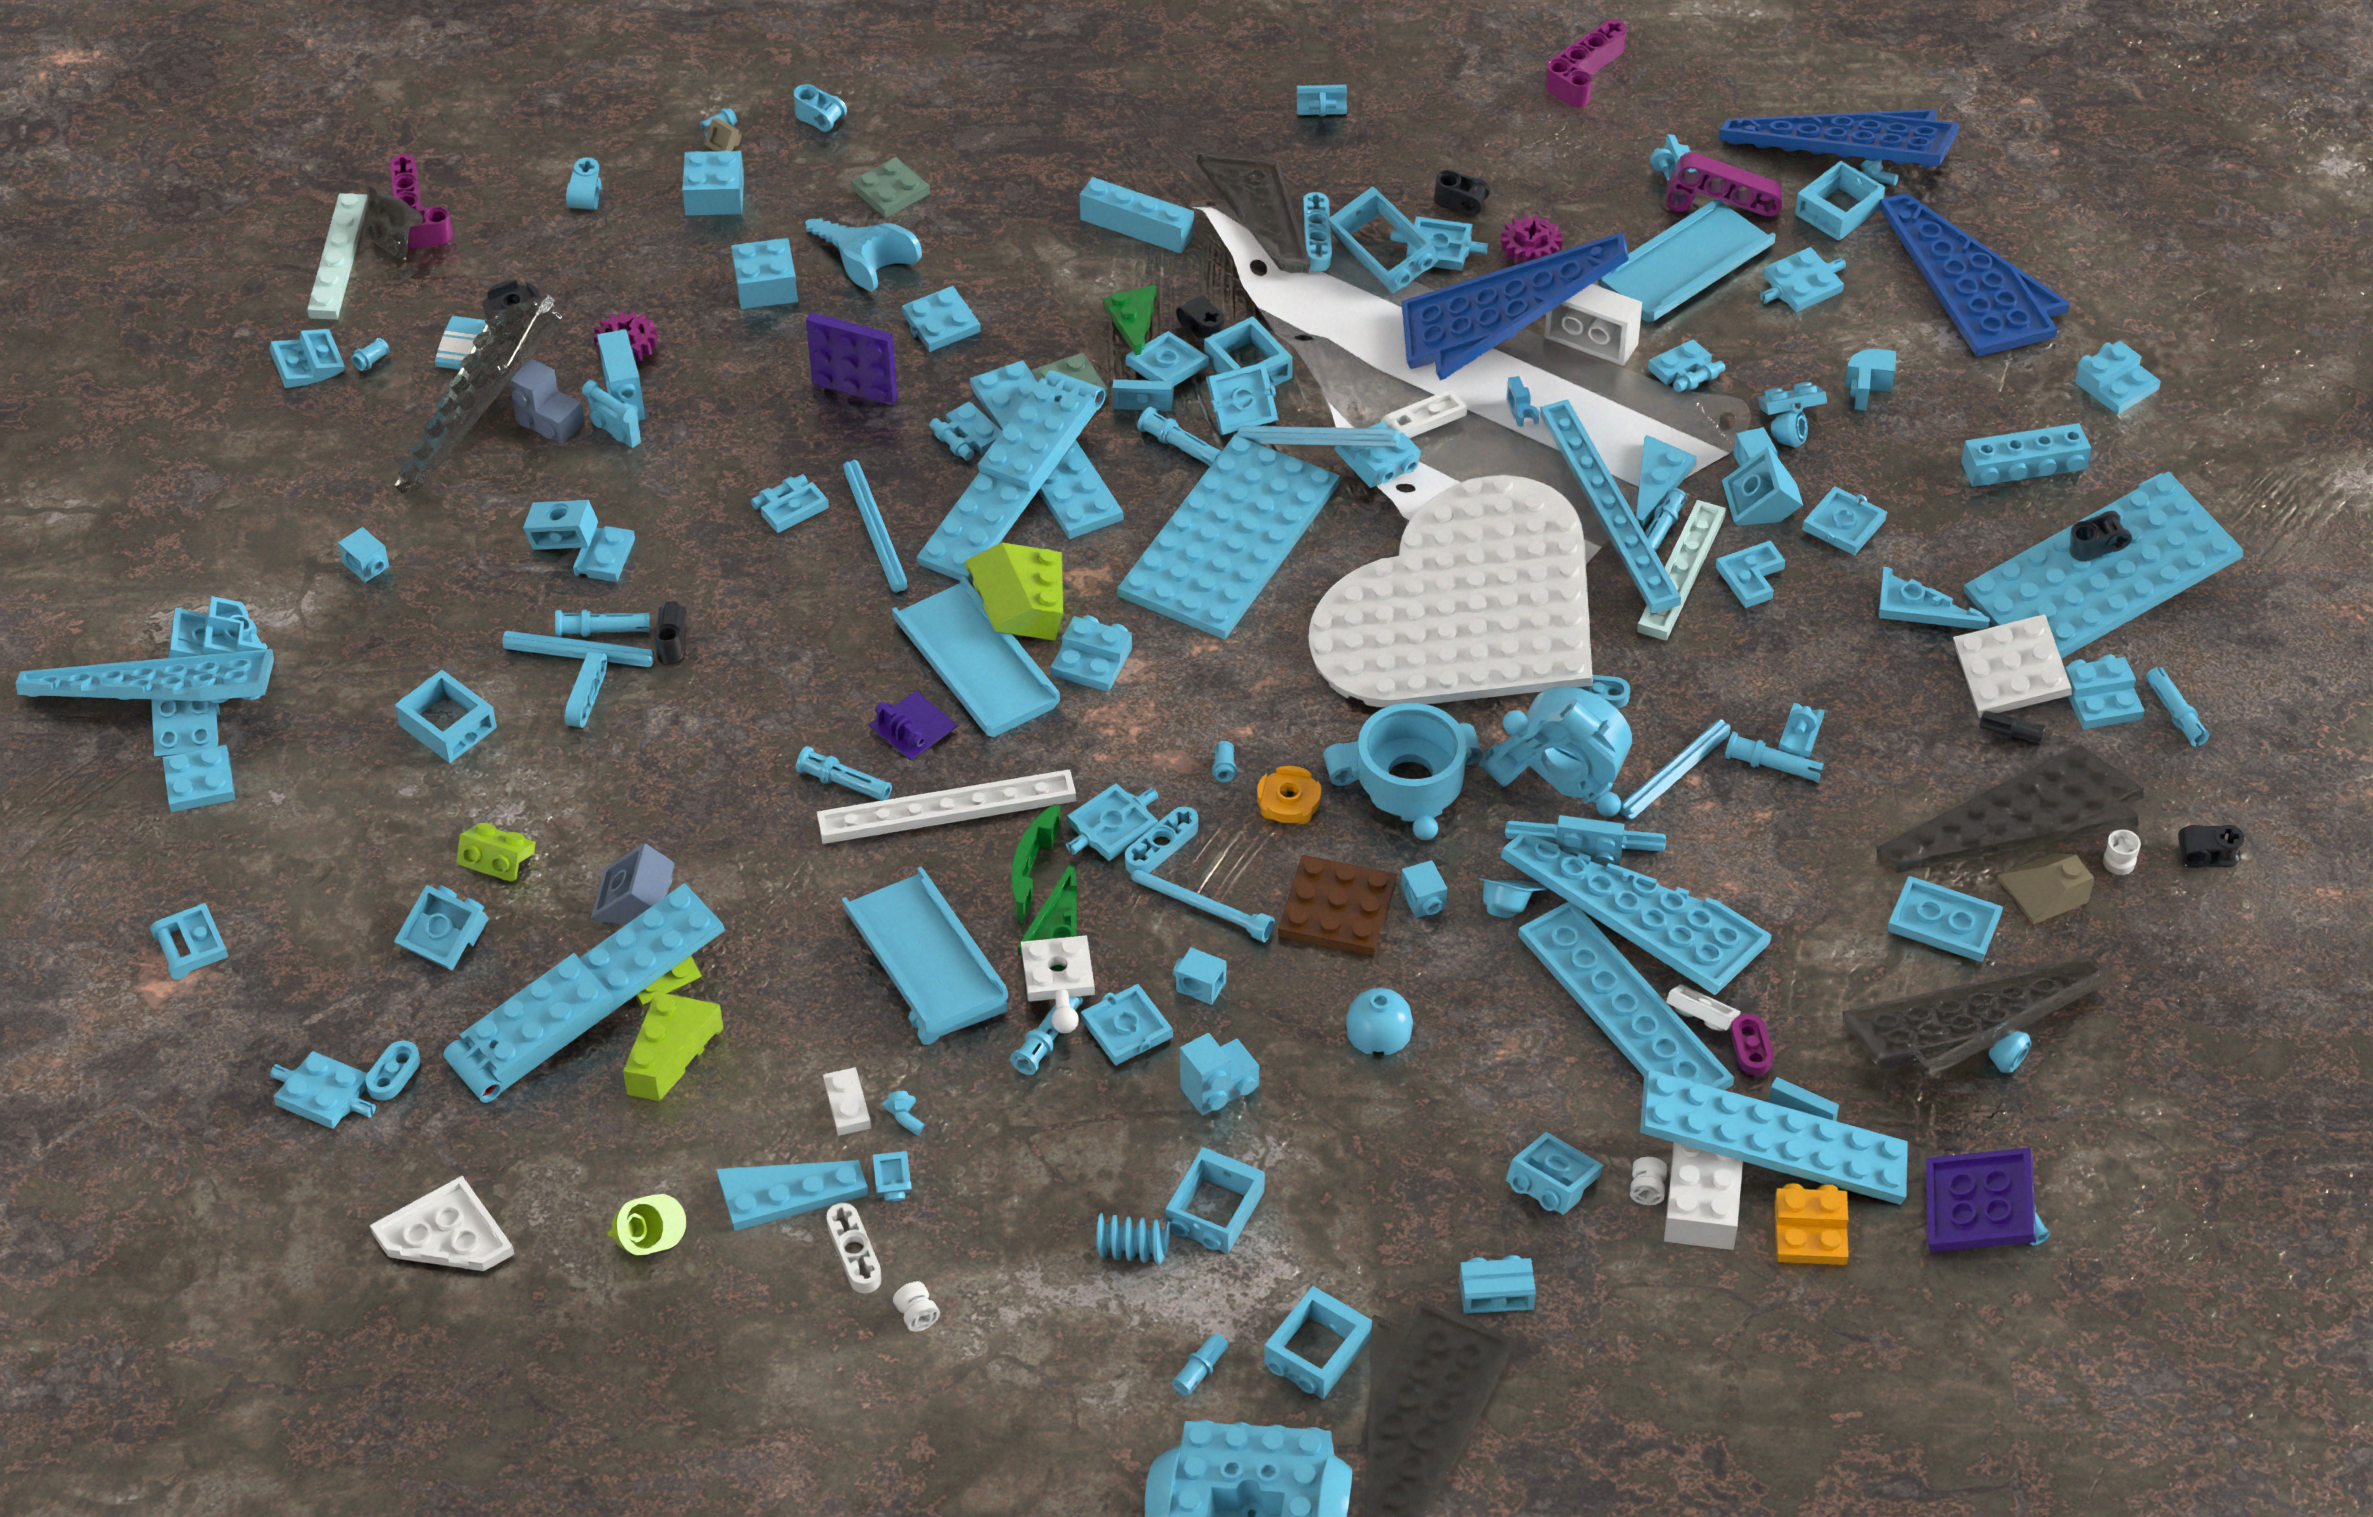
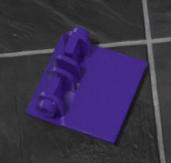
(911, 724)

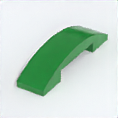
(1040, 834)

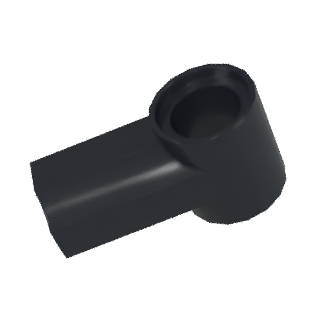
(670, 632)

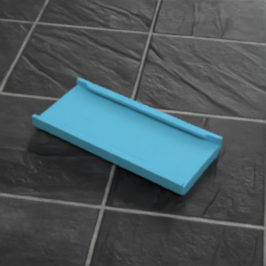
(1686, 259)
(979, 665)
(927, 952)

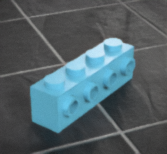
(1137, 215)
(2025, 455)

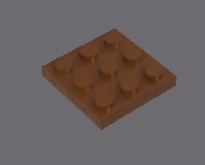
(1337, 905)

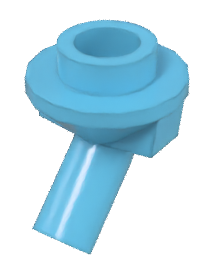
(1873, 170)
(899, 1104)

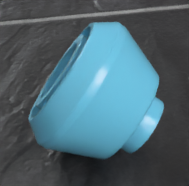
(1790, 428)
(2010, 1051)

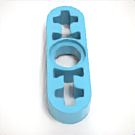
(585, 689)
(1165, 828)

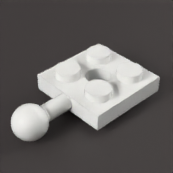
(1047, 984)

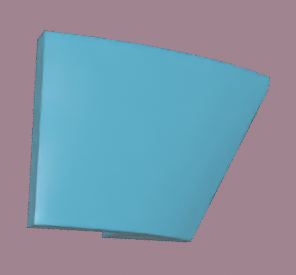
(220, 630)

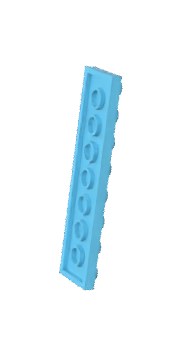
(1074, 487)
(1619, 998)
(1774, 1137)

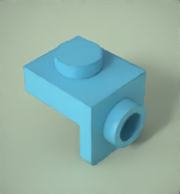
(892, 1176)

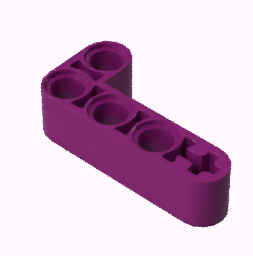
(1571, 70)
(1761, 197)
(436, 222)

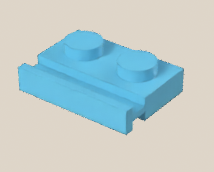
(606, 554)

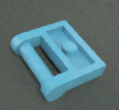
(612, 414)
(200, 938)

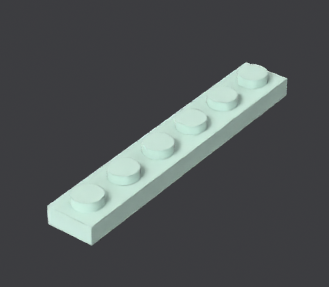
(338, 256)
(1685, 565)

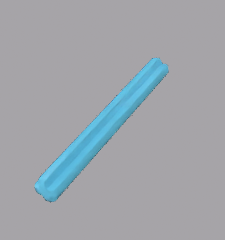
(577, 648)
(1675, 769)
(1634, 840)

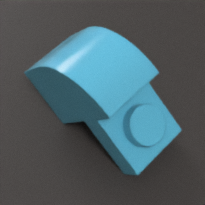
(1870, 371)

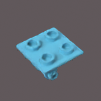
(184, 726)

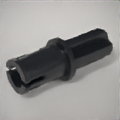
(2012, 727)

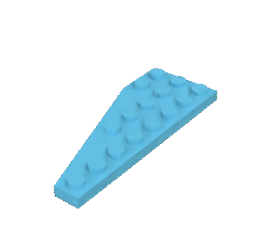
(178, 678)

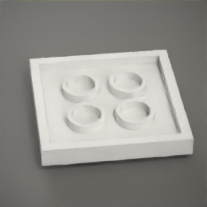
(2012, 665)

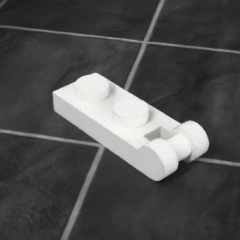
(1426, 414)

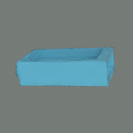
(1369, 206)

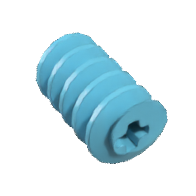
(1132, 1239)

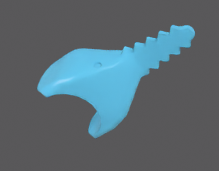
(868, 248)

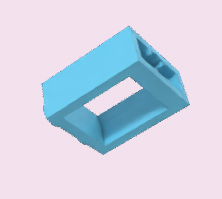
(1830, 219)
(1250, 330)
(620, 369)
(451, 742)
(1226, 1174)
(1334, 1316)

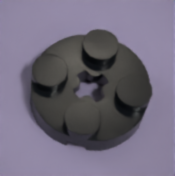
(508, 292)

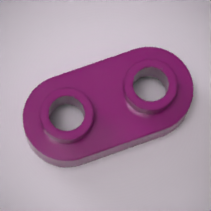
(1754, 1047)

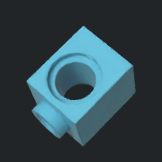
(1750, 444)
(363, 554)
(1424, 889)
(1200, 975)

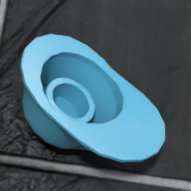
(1508, 897)

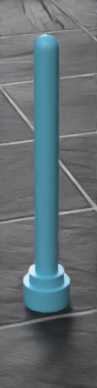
(1259, 925)

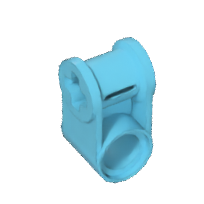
(816, 107)
(584, 185)

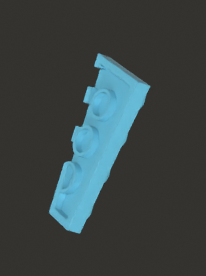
(782, 1191)

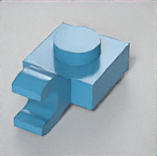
(1519, 401)

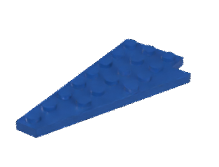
(1885, 135)
(1981, 291)
(1477, 314)

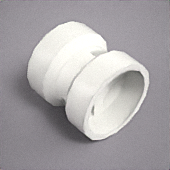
(2121, 852)
(1648, 1181)
(917, 1308)

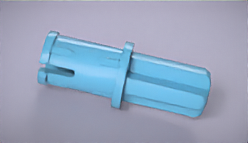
(1200, 1364)

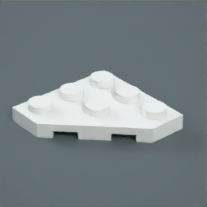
(445, 1230)

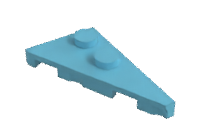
(1661, 470)
(1921, 604)

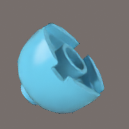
(1379, 1021)

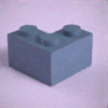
(541, 405)

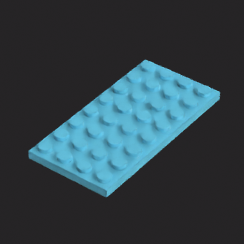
(1228, 537)
(2169, 551)

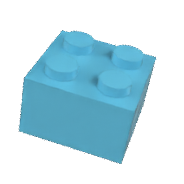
(713, 183)
(764, 273)

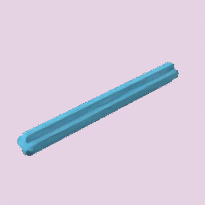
(1320, 436)
(875, 526)

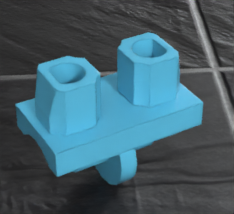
(1321, 100)
(1667, 158)
(1801, 730)

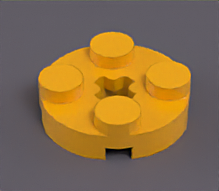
(1289, 809)

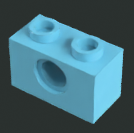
(560, 524)

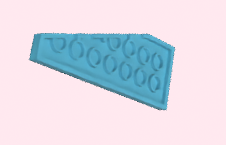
(1686, 933)

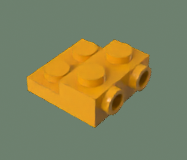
(1811, 1225)

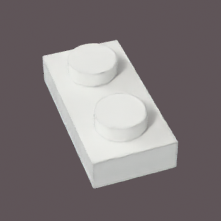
(1692, 1003)
(846, 1101)

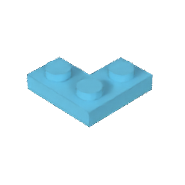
(1746, 570)

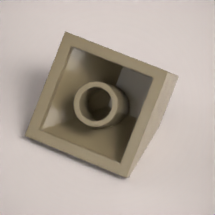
(2048, 885)

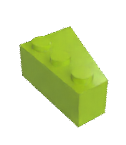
(667, 1042)

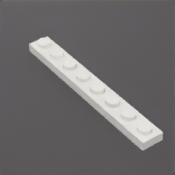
(946, 806)

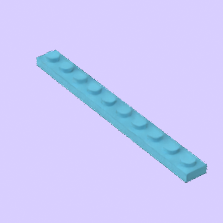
(1610, 507)

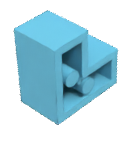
(1215, 1073)

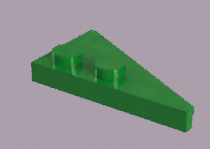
(1132, 314)
(1057, 915)

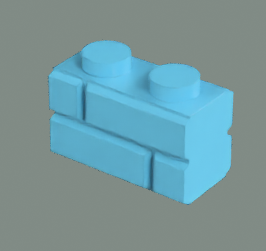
(1497, 1285)

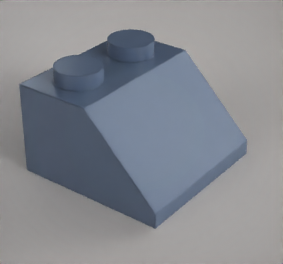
(632, 885)

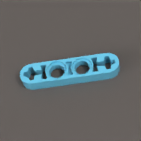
(1317, 231)

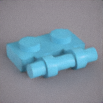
(1680, 364)
(972, 425)
(790, 502)

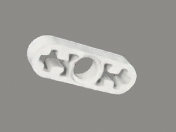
(852, 1261)

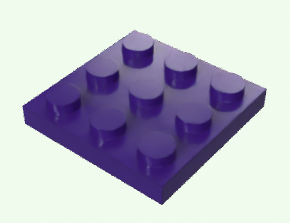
(851, 358)
(1980, 1200)

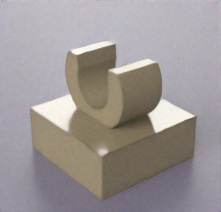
(722, 136)

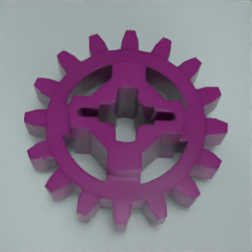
(1530, 239)
(635, 327)

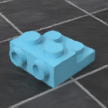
(2116, 377)
(1381, 464)
(1092, 653)
(2103, 692)
(441, 926)
(1553, 1173)

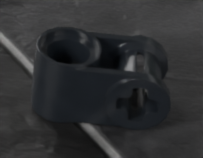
(1458, 192)
(1200, 318)
(2097, 537)
(2208, 847)

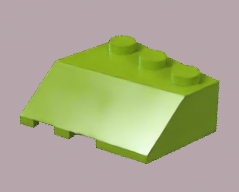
(1020, 589)

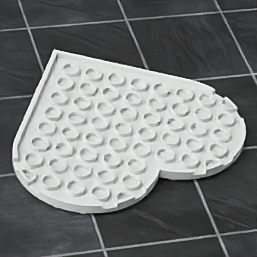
(1470, 608)

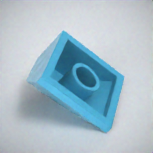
(1761, 491)

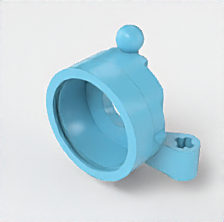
(1408, 735)
(1569, 741)

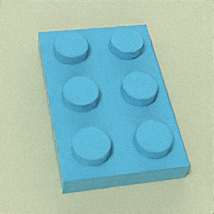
(1945, 918)

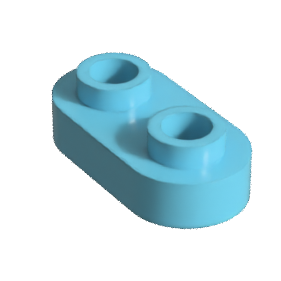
(1610, 688)
(390, 1072)

